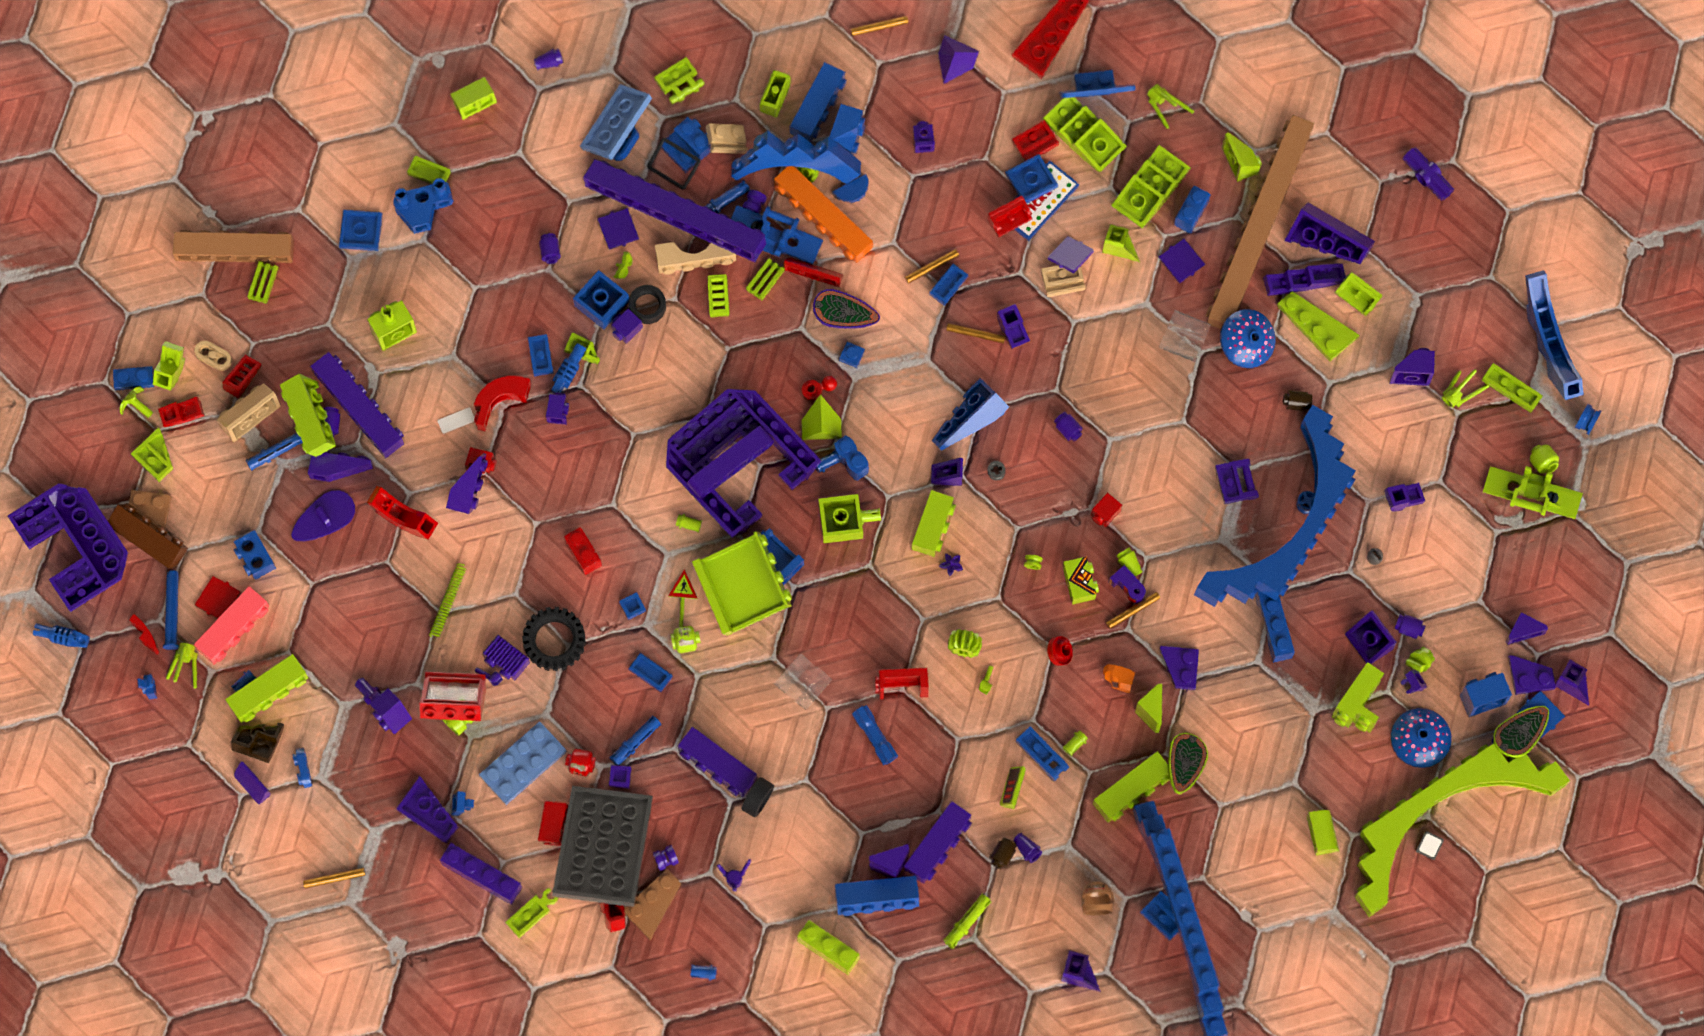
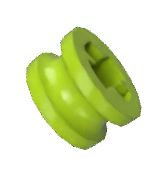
(1033, 562)

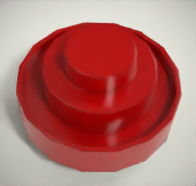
(1060, 651)

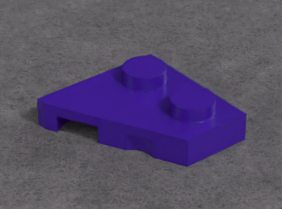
(1181, 665)

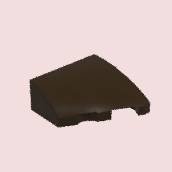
(257, 741)

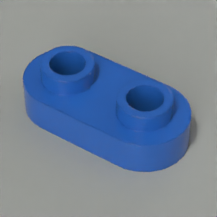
(627, 145)
(304, 776)

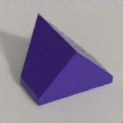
(955, 58)
(1574, 682)
(1079, 971)

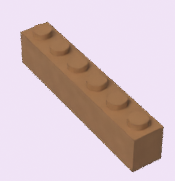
(233, 246)

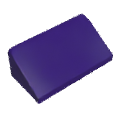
(251, 783)

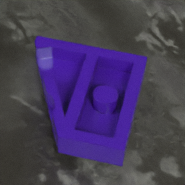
(1530, 676)

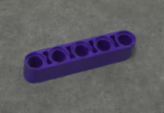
(730, 462)

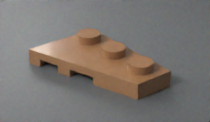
(653, 903)

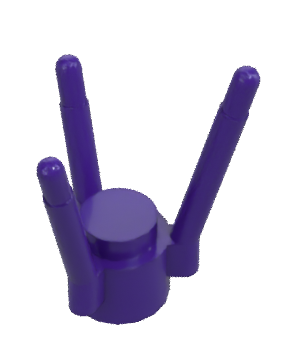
(734, 877)

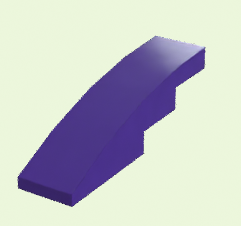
(1304, 279)

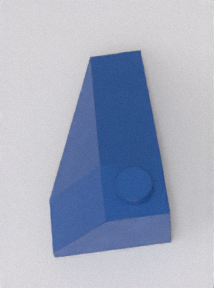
(978, 410)

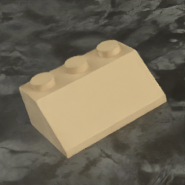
(248, 412)

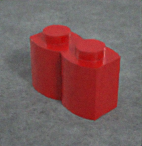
(614, 916)

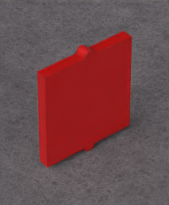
(217, 597)

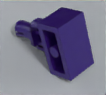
(386, 706)

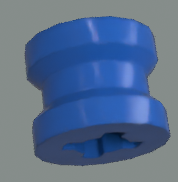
(1305, 498)

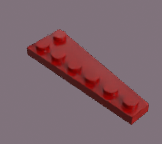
(1048, 36)

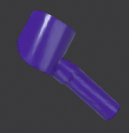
(494, 679)

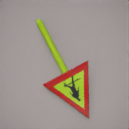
(683, 589)

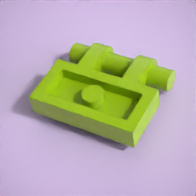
(677, 75)

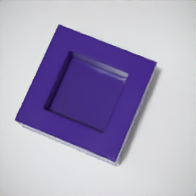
(620, 776)

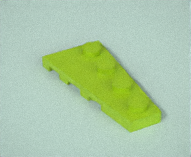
(1320, 328)

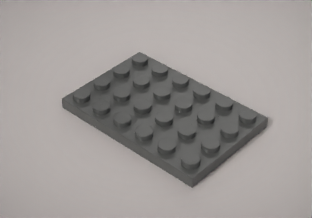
(602, 846)

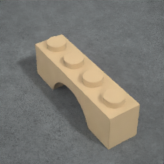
(672, 259)

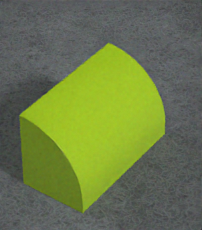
(1322, 832)

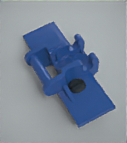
(776, 240)

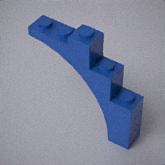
(797, 152)
(1549, 340)

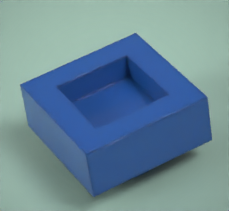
(852, 355)
(632, 606)

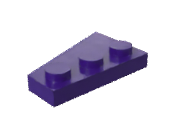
(427, 812)

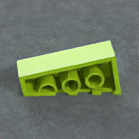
(308, 414)

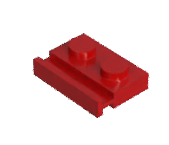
(1035, 141)

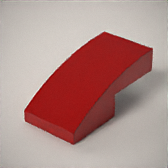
(182, 412)
(146, 637)

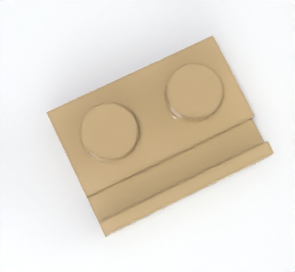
(726, 138)
(1061, 281)

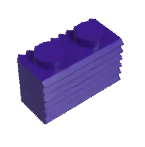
(506, 658)

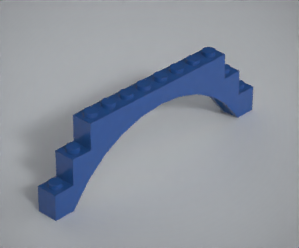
(1274, 571)
(1200, 965)

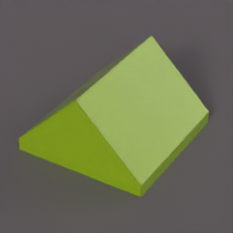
(1150, 708)

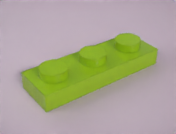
(1512, 388)

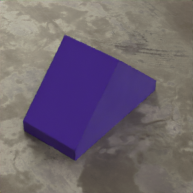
(947, 472)
(1525, 629)

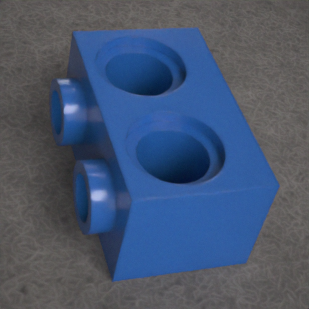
(257, 553)

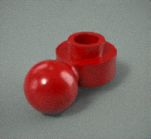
(828, 383)

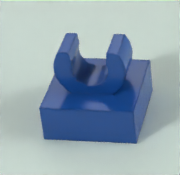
(460, 804)

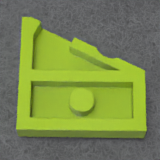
(154, 455)

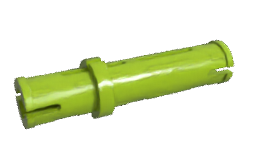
(961, 928)

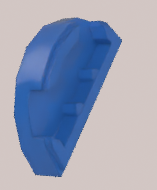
(852, 191)

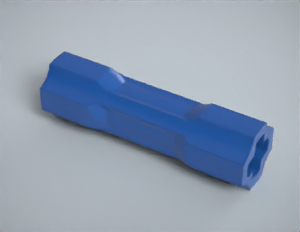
(867, 723)

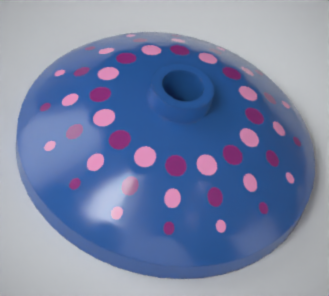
(1238, 342)
(1413, 748)

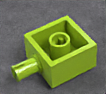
(391, 324)
(853, 518)

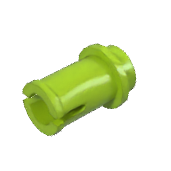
(688, 523)
(1075, 743)

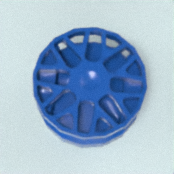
(1588, 419)

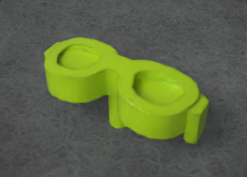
(622, 271)

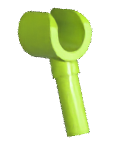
(984, 686)

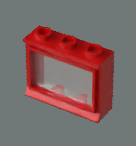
(453, 696)

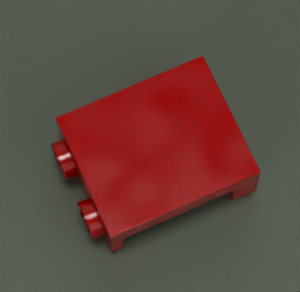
(902, 678)

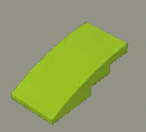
(1084, 133)
(1151, 186)

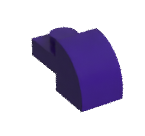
(1012, 326)
(1404, 496)

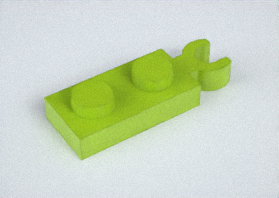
(530, 914)

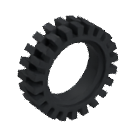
(545, 617)

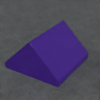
(1371, 638)
(889, 862)

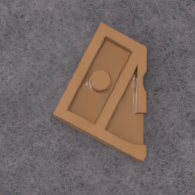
(152, 505)

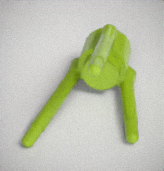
(1159, 95)
(1453, 396)
(184, 654)

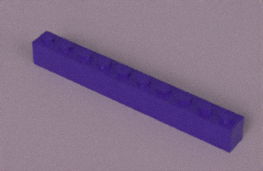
(675, 210)

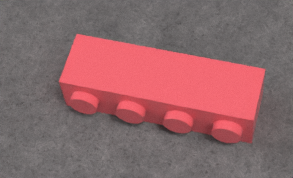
(232, 625)

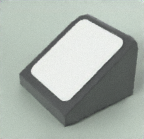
(1429, 845)

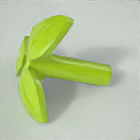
(131, 399)

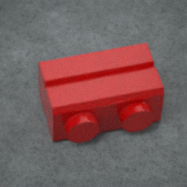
(582, 551)

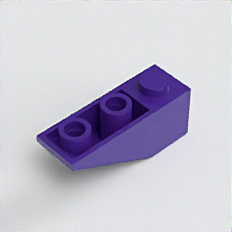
(334, 467)
(464, 491)

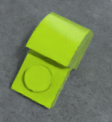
(170, 367)

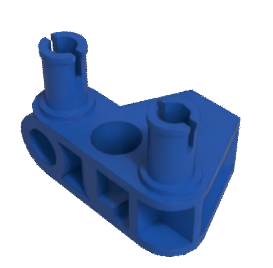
(420, 215)

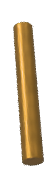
(879, 26)
(931, 266)
(975, 333)
(1133, 610)
(334, 878)

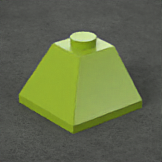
(1240, 158)

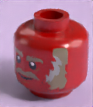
(580, 762)

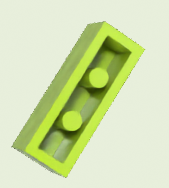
(933, 523)
(828, 947)

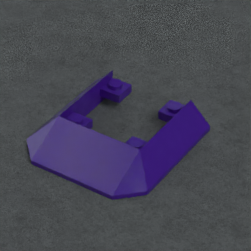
(718, 426)

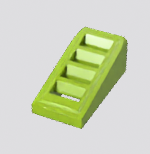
(718, 279)

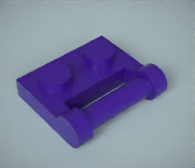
(1230, 482)

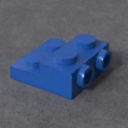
(692, 139)

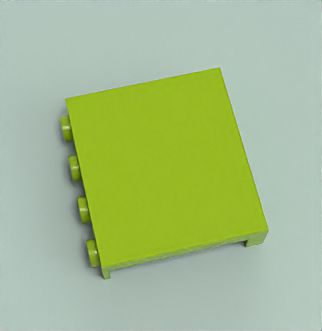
(742, 584)

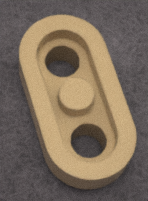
(214, 356)

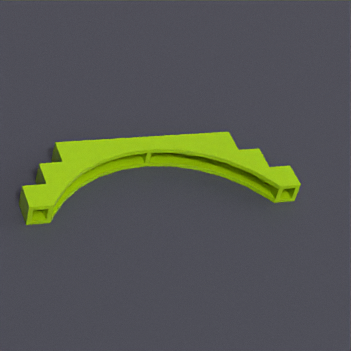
(1482, 770)

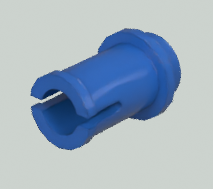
(828, 461)
(243, 681)
(704, 972)

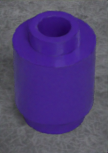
(549, 248)
(333, 419)
(1068, 426)
(1410, 626)

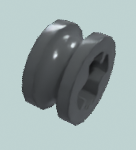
(999, 465)

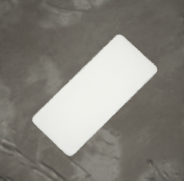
(456, 420)

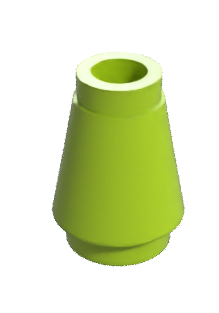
(1130, 560)

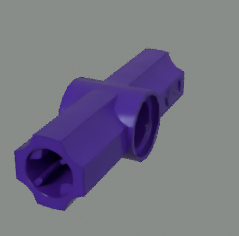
(1428, 174)

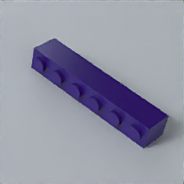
(357, 404)

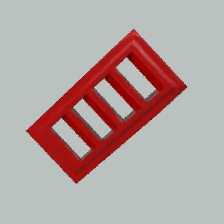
(238, 387)

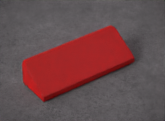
(813, 272)

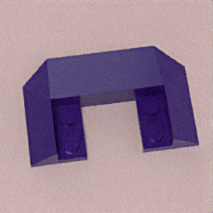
(90, 532)

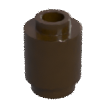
(1297, 400)
(1003, 853)

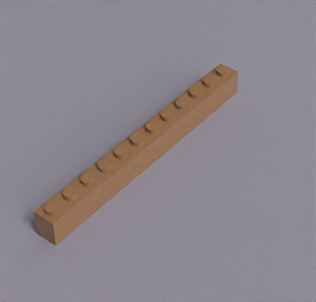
(1261, 220)

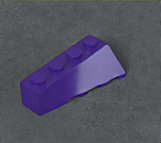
(1329, 235)

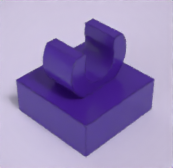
(1416, 681)

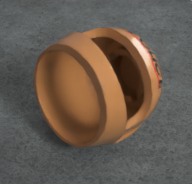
(1097, 899)

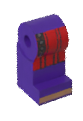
(1129, 584)

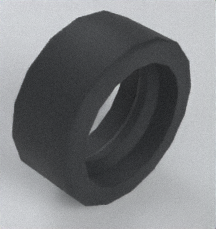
(648, 290)
(757, 797)

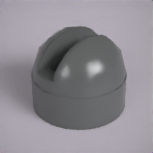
(1372, 559)

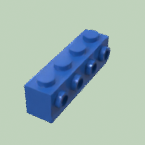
(818, 101)
(877, 895)

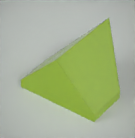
(1119, 243)
(821, 422)

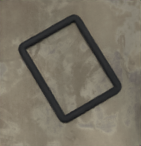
(666, 177)

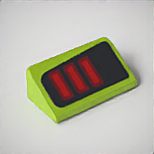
(1012, 787)

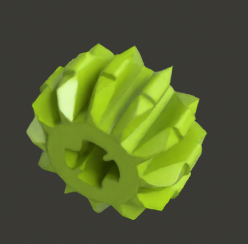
(964, 643)

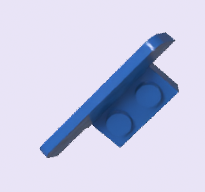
(1095, 84)

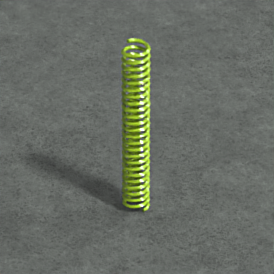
(450, 600)

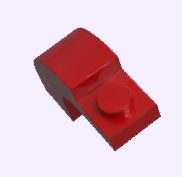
(498, 390)
(400, 515)

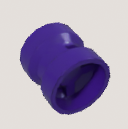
(755, 201)
(661, 860)

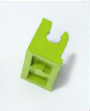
(473, 98)
(1358, 294)

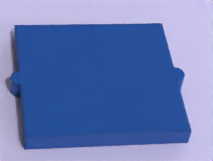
(1555, 714)

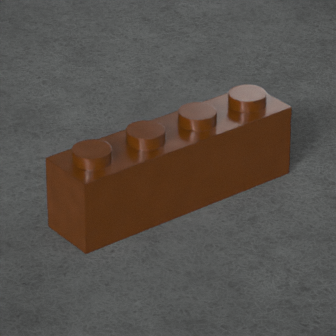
(147, 536)

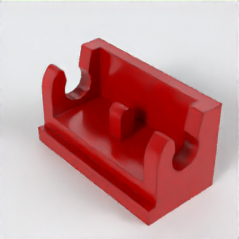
(1009, 216)
(553, 823)

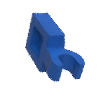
(148, 686)

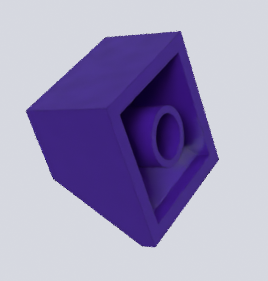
(1415, 368)

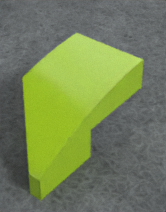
(589, 355)

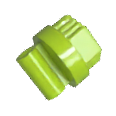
(1420, 659)

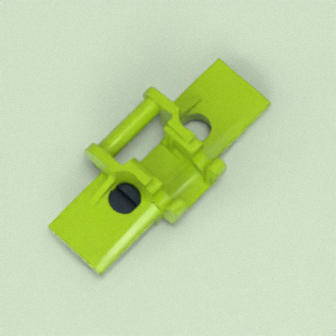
(1536, 487)

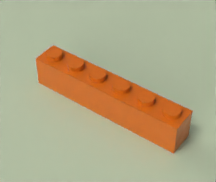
(823, 214)

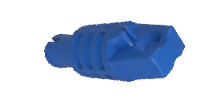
(568, 369)
(62, 635)

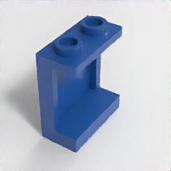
(786, 560)

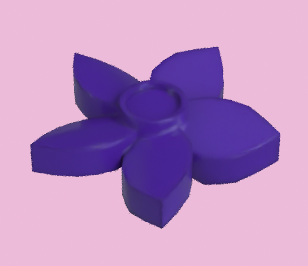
(951, 564)

